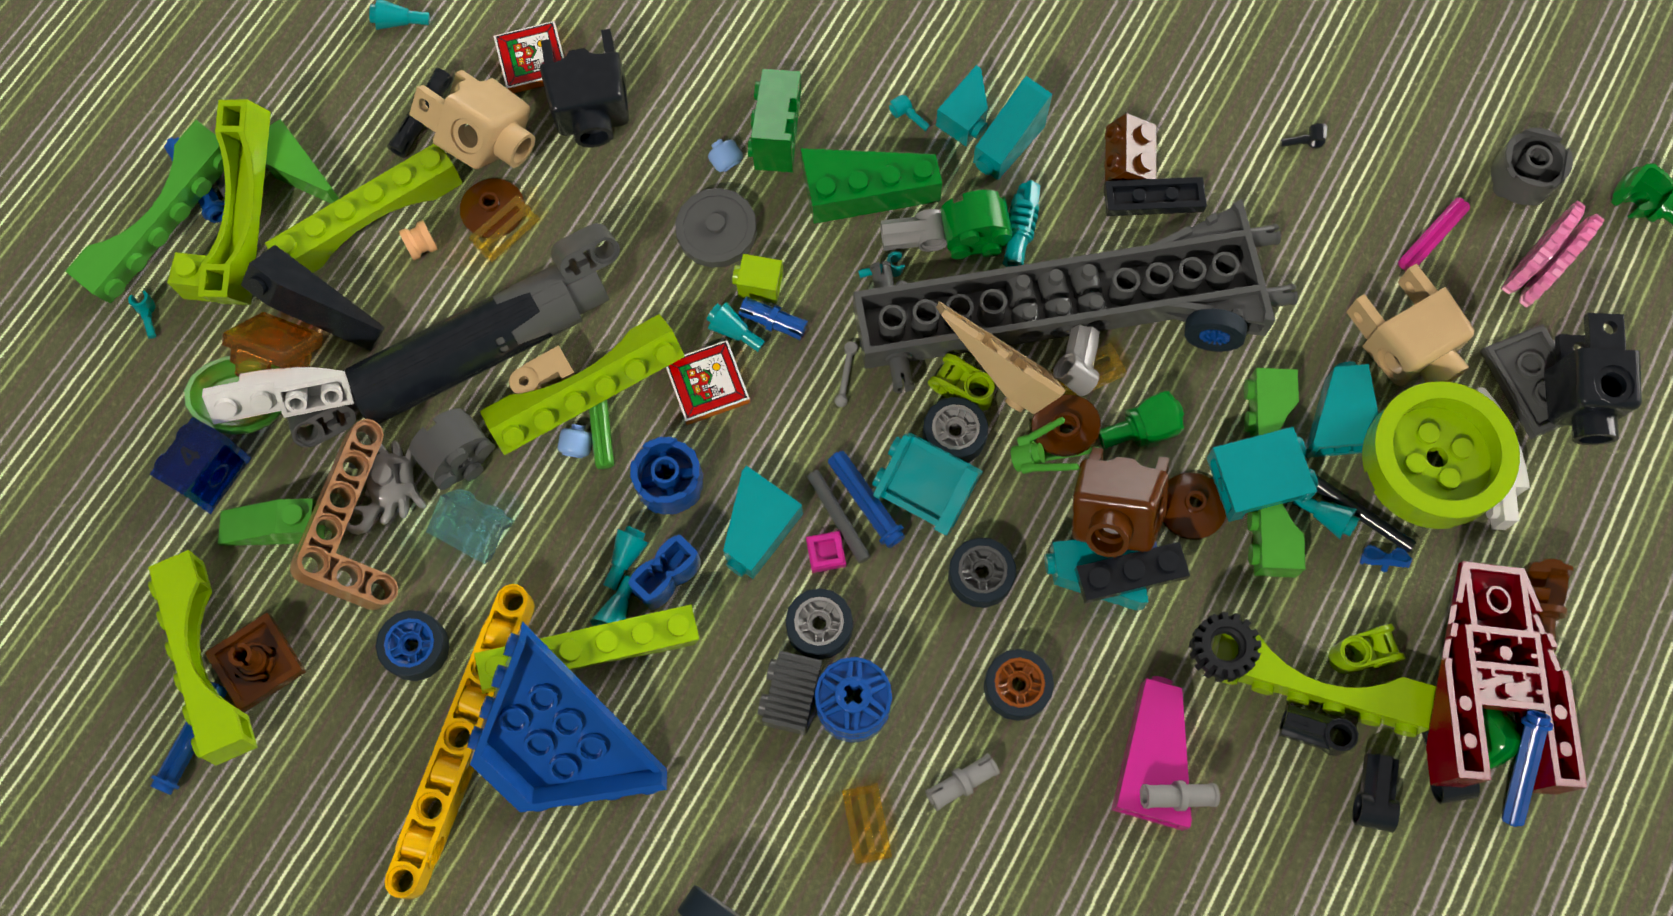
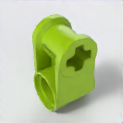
(958, 378)
(1371, 649)

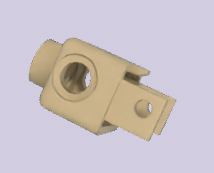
(493, 118)
(1419, 339)

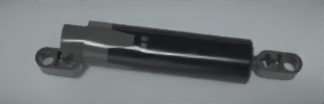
(471, 338)

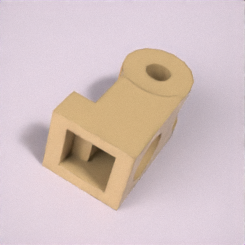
(541, 372)

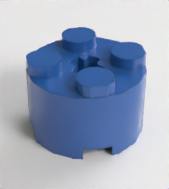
(648, 472)

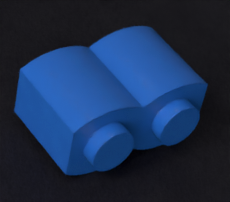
(672, 566)

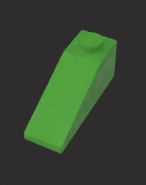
(293, 166)
(267, 523)

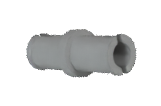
(962, 782)
(1179, 795)

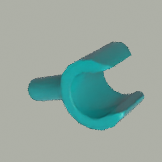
(902, 105)
(892, 257)
(145, 309)

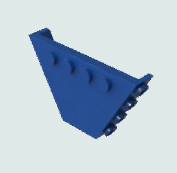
(552, 738)

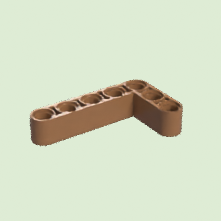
(337, 520)

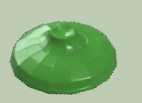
(214, 374)

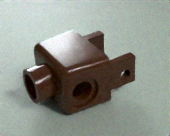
(1119, 504)

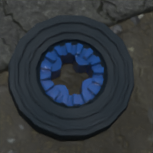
(1215, 330)

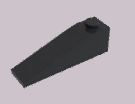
(301, 294)

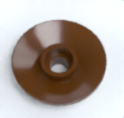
(473, 208)
(1079, 416)
(1191, 521)

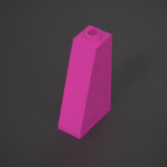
(1154, 752)

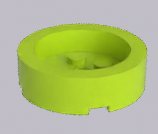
(1472, 439)

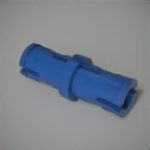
(773, 318)

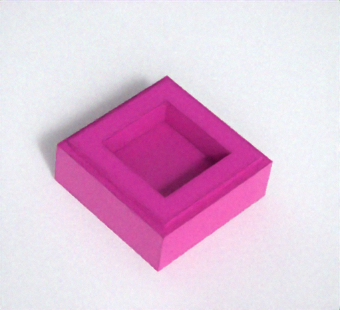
(826, 551)

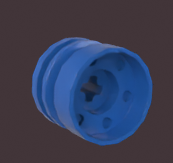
(853, 721)

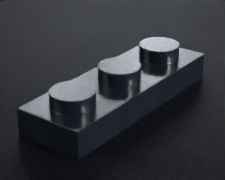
(1155, 196)
(1132, 572)

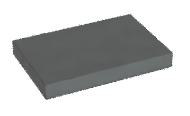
(1519, 370)

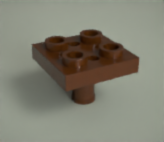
(248, 652)

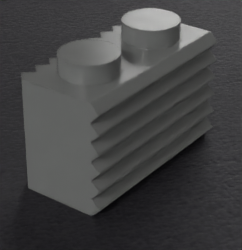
(790, 693)

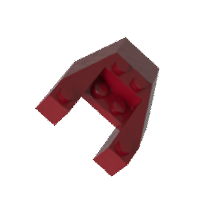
(1505, 662)

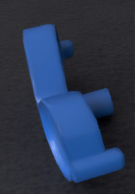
(1375, 556)

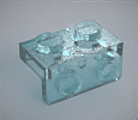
(468, 524)

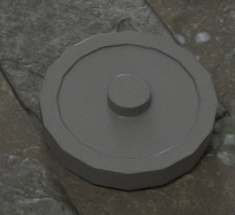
(716, 227)

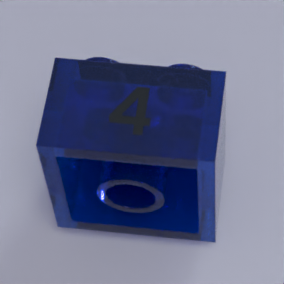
(200, 464)

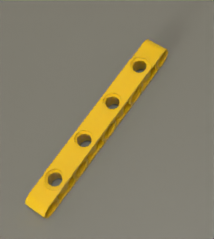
(449, 767)

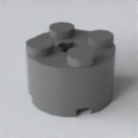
(1531, 167)
(451, 448)

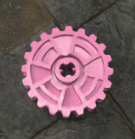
(1552, 254)

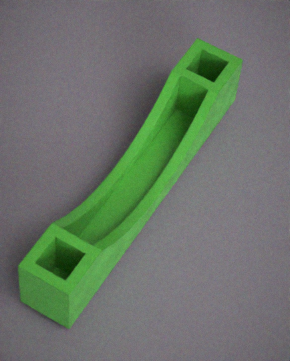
(112, 264)
(1277, 541)

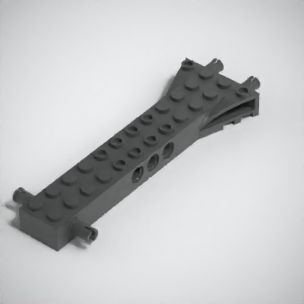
(1040, 301)

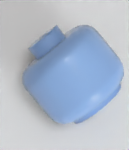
(725, 155)
(575, 441)

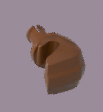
(1550, 585)

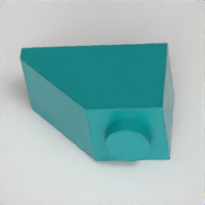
(965, 109)

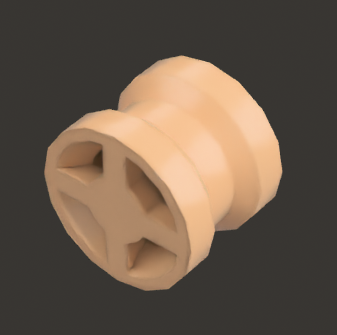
(418, 240)

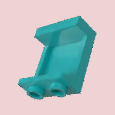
(1261, 472)
(926, 481)

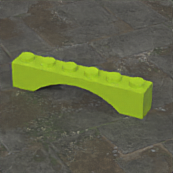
(243, 143)
(413, 181)
(531, 414)
(182, 595)
(607, 642)
(1399, 704)

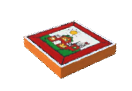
(522, 55)
(707, 382)

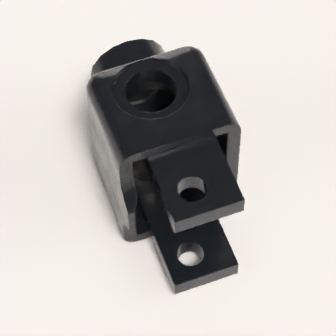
(586, 92)
(1593, 383)

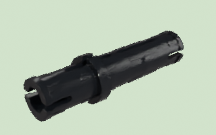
(410, 127)

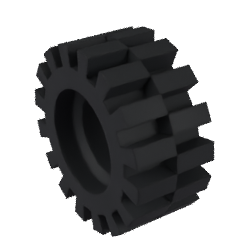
(1235, 628)

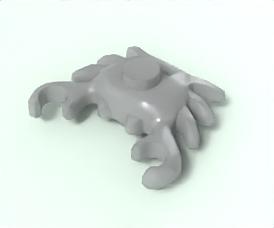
(388, 485)

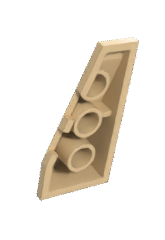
(1016, 375)

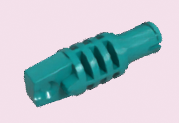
(1023, 220)

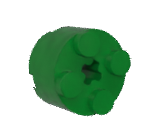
(976, 224)

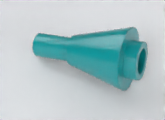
(390, 15)
(728, 323)
(1334, 517)
(627, 548)
(616, 607)

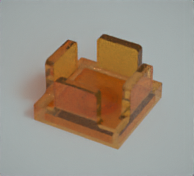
(270, 341)

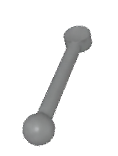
(850, 350)

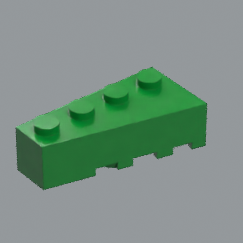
(867, 182)

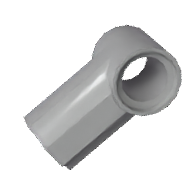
(920, 231)
(1076, 366)

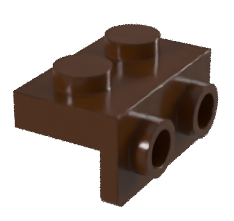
(1130, 149)

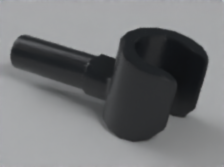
(1315, 139)

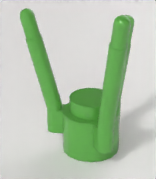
(1031, 456)

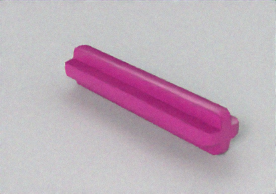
(1434, 234)

